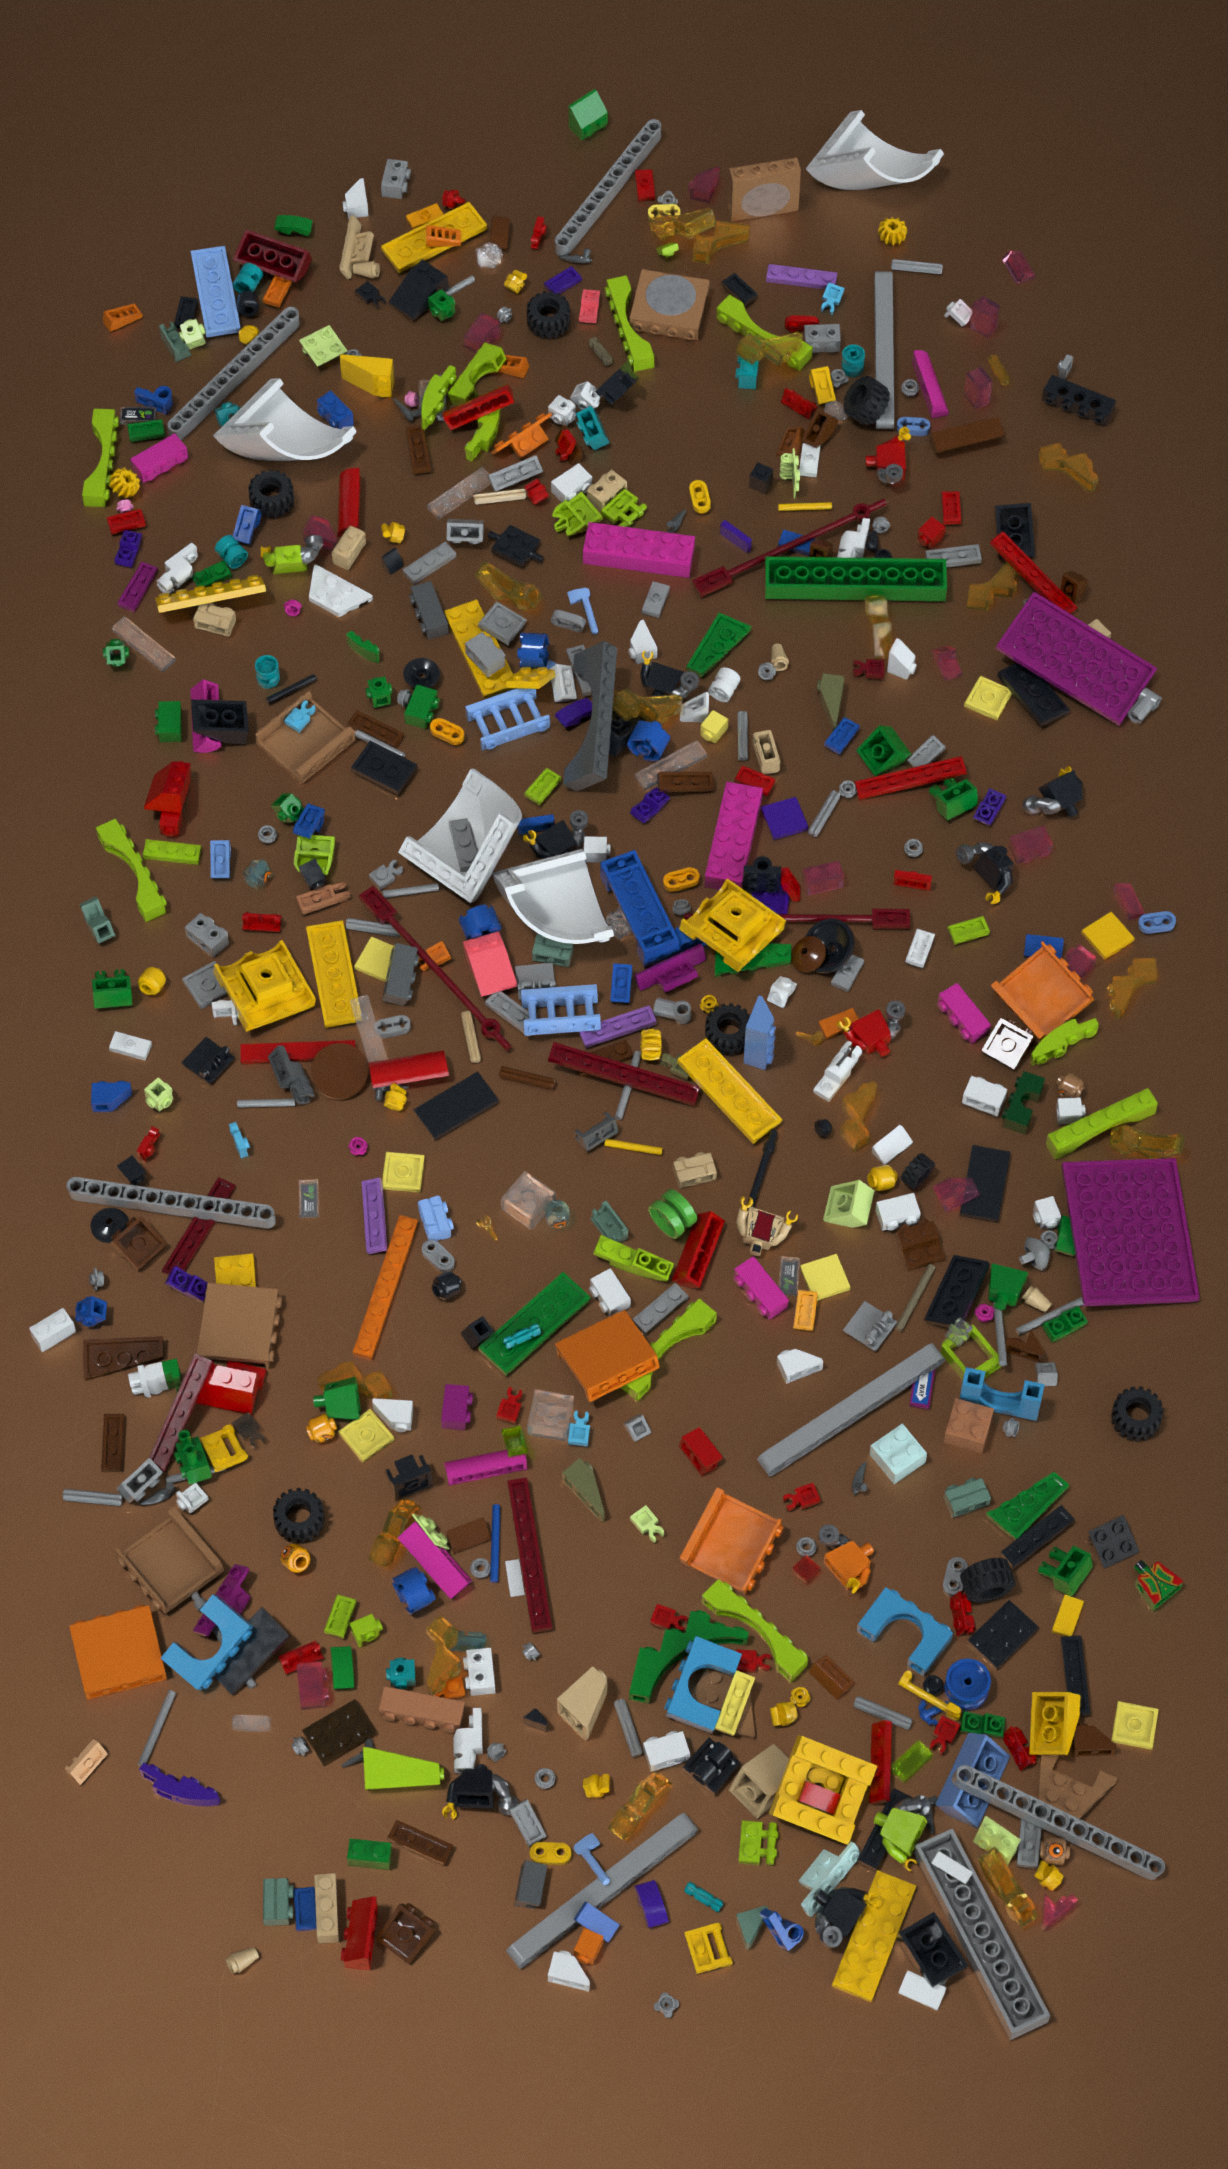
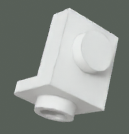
(780, 991)
(224, 1009)
(191, 1498)

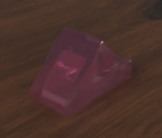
(947, 662)
(1052, 1913)

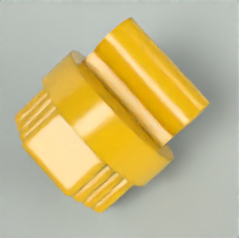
(515, 281)
(248, 333)
(394, 532)
(395, 1098)
(783, 1713)
(596, 1786)
(1048, 1876)

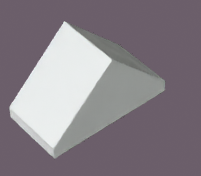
(695, 709)

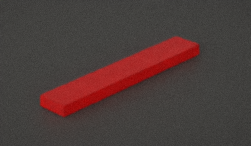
(1031, 572)
(910, 777)
(295, 1050)

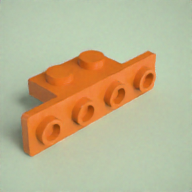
(526, 440)

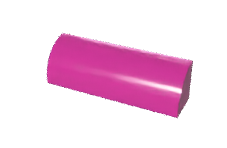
(929, 384)
(204, 691)
(483, 1466)
(435, 1560)

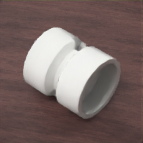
(724, 684)

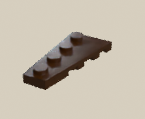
(115, 1354)

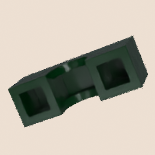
(1028, 1088)

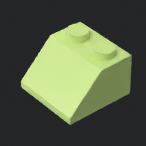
(849, 1204)

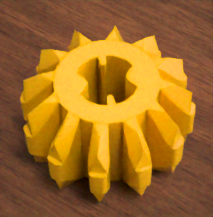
(892, 231)
(124, 483)
(650, 1044)

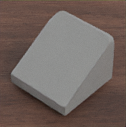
(1046, 1373)
(637, 1427)

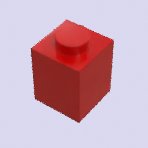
(931, 533)
(170, 823)

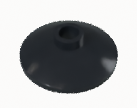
(421, 667)
(103, 1231)

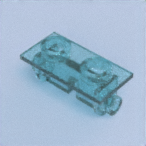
(474, 1640)

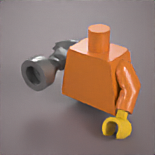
(846, 1559)

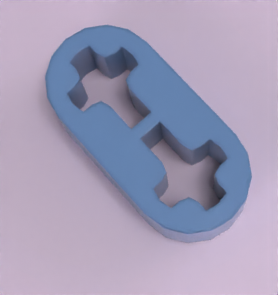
(913, 425)

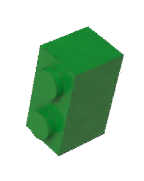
(421, 707)
(169, 721)
(369, 1854)

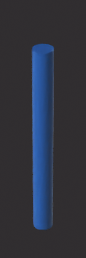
(495, 1543)

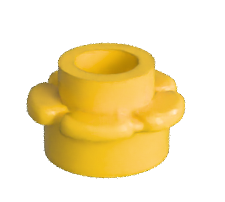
(708, 999)
(800, 1691)

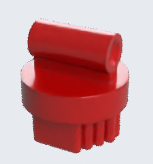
(452, 198)
(536, 491)

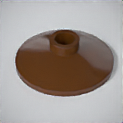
(813, 958)

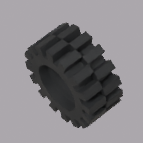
(917, 1171)

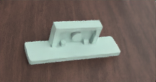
(826, 1874)

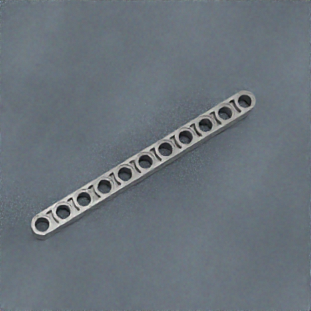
(608, 188)
(884, 341)
(234, 373)
(164, 1196)
(850, 1409)
(1068, 1822)
(597, 1894)

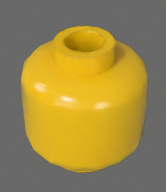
(151, 981)
(882, 1178)

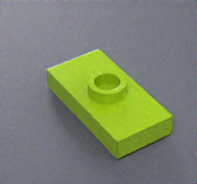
(542, 786)
(968, 930)
(340, 1616)

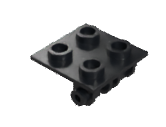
(208, 1060)
(1113, 1541)

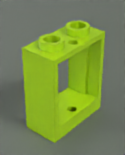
(989, 1366)

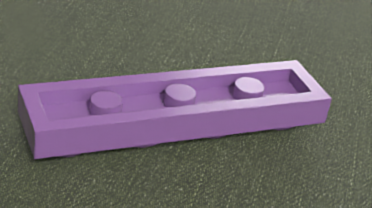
(800, 276)
(619, 1026)
(374, 1215)

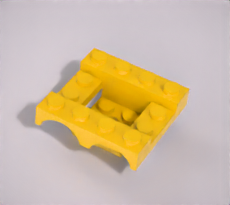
(754, 926)
(276, 996)
(822, 1764)

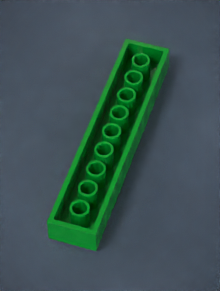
(855, 578)

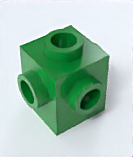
(441, 305)
(116, 659)
(379, 691)
(287, 807)

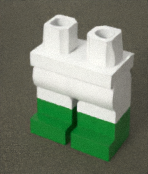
(156, 1378)

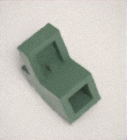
(96, 920)

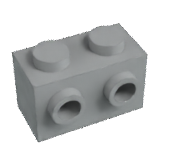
(395, 178)
(823, 337)
(465, 530)
(485, 654)
(207, 935)
(139, 1480)

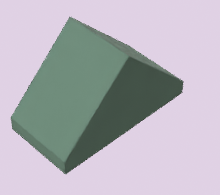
(749, 1924)

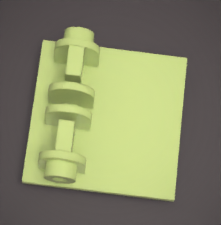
(322, 345)
(789, 469)
(429, 1526)
(993, 1835)

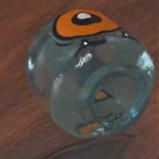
(256, 873)
(557, 1214)

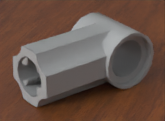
(1146, 702)
(671, 1010)

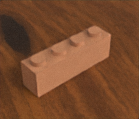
(421, 1709)

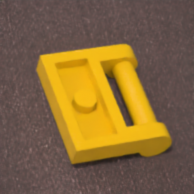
(217, 1451)
(701, 1950)

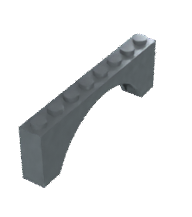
(591, 761)

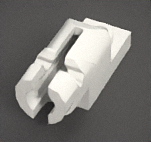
(853, 543)
(178, 569)
(837, 1072)
(468, 1743)

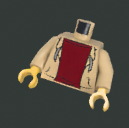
(761, 1228)

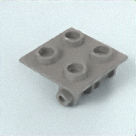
(534, 977)
(870, 1326)

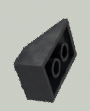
(417, 286)
(1017, 524)
(221, 720)
(620, 732)
(931, 1950)

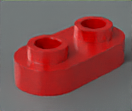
(796, 323)

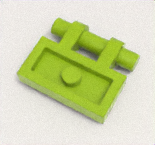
(620, 505)
(750, 1843)

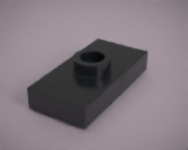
(739, 289)
(186, 310)

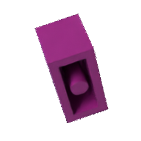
(455, 1407)

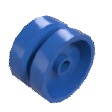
(967, 1684)

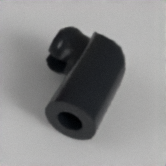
(873, 543)

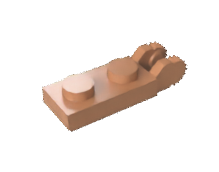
(322, 897)

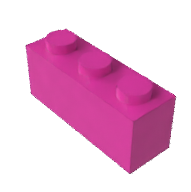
(159, 458)
(963, 1014)
(760, 1288)

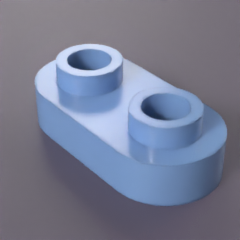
(1156, 921)

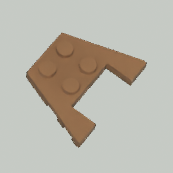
(712, 1691)
(1069, 1793)

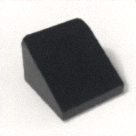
(392, 561)
(536, 1720)

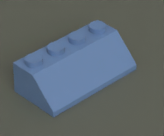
(759, 1036)
(983, 1755)

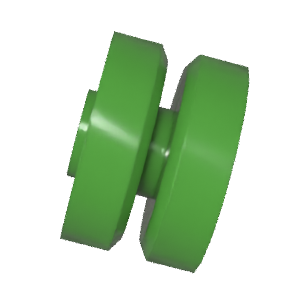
(672, 1214)

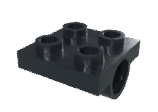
(762, 876)
(712, 1765)

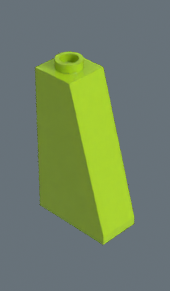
(395, 1770)

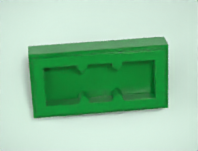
(146, 430)

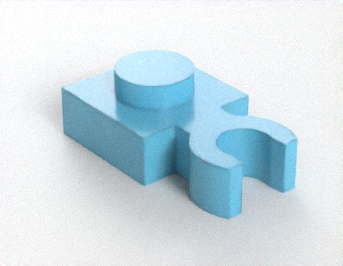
(832, 297)
(299, 718)
(240, 1142)
(579, 1432)

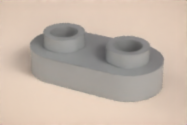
(435, 1256)
(953, 1576)

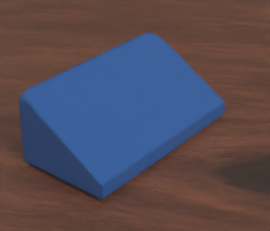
(1033, 944)

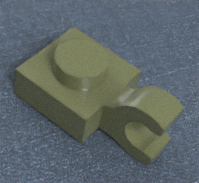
(669, 1061)

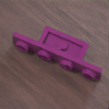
(672, 971)
(231, 1593)

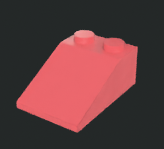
(489, 963)

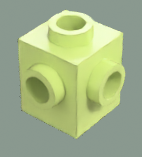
(192, 333)
(158, 1095)

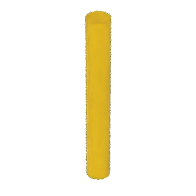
(805, 506)
(633, 1147)

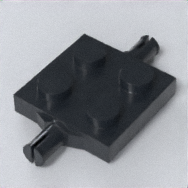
(515, 546)

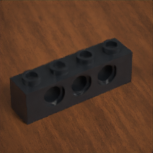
(1078, 400)

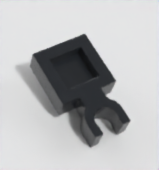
(369, 293)

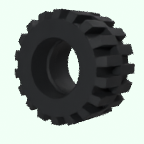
(544, 304)
(866, 400)
(271, 482)
(727, 1016)
(1137, 1428)
(293, 1501)
(987, 1580)

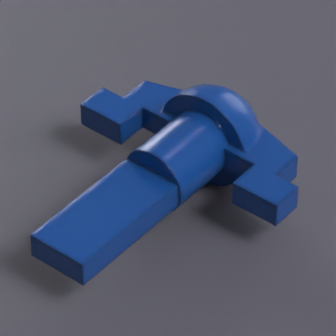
(926, 1714)

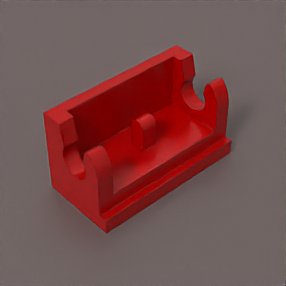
(700, 1451)

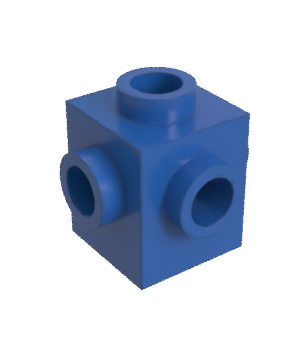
(91, 1311)

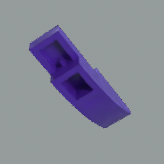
(186, 1791)

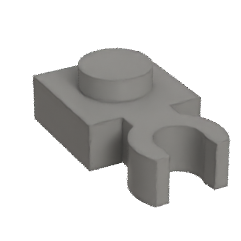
(385, 876)

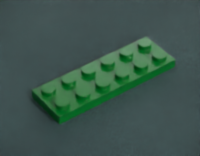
(548, 1309)

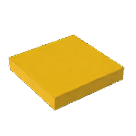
(1107, 935)

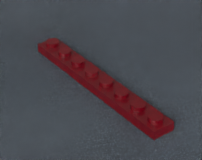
(623, 1073)
(529, 1555)

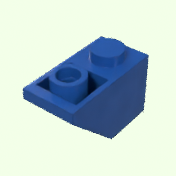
(108, 1096)

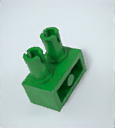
(955, 799)
(111, 991)
(192, 1457)
(1072, 1569)

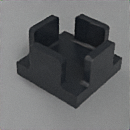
(618, 383)
(410, 1477)

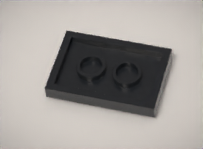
(384, 767)
(1002, 1635)

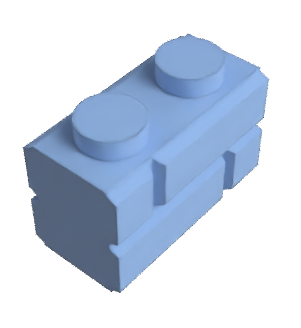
(434, 1218)

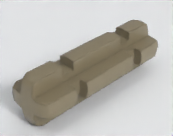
(600, 351)

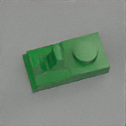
(216, 573)

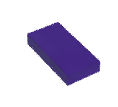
(563, 281)
(735, 536)

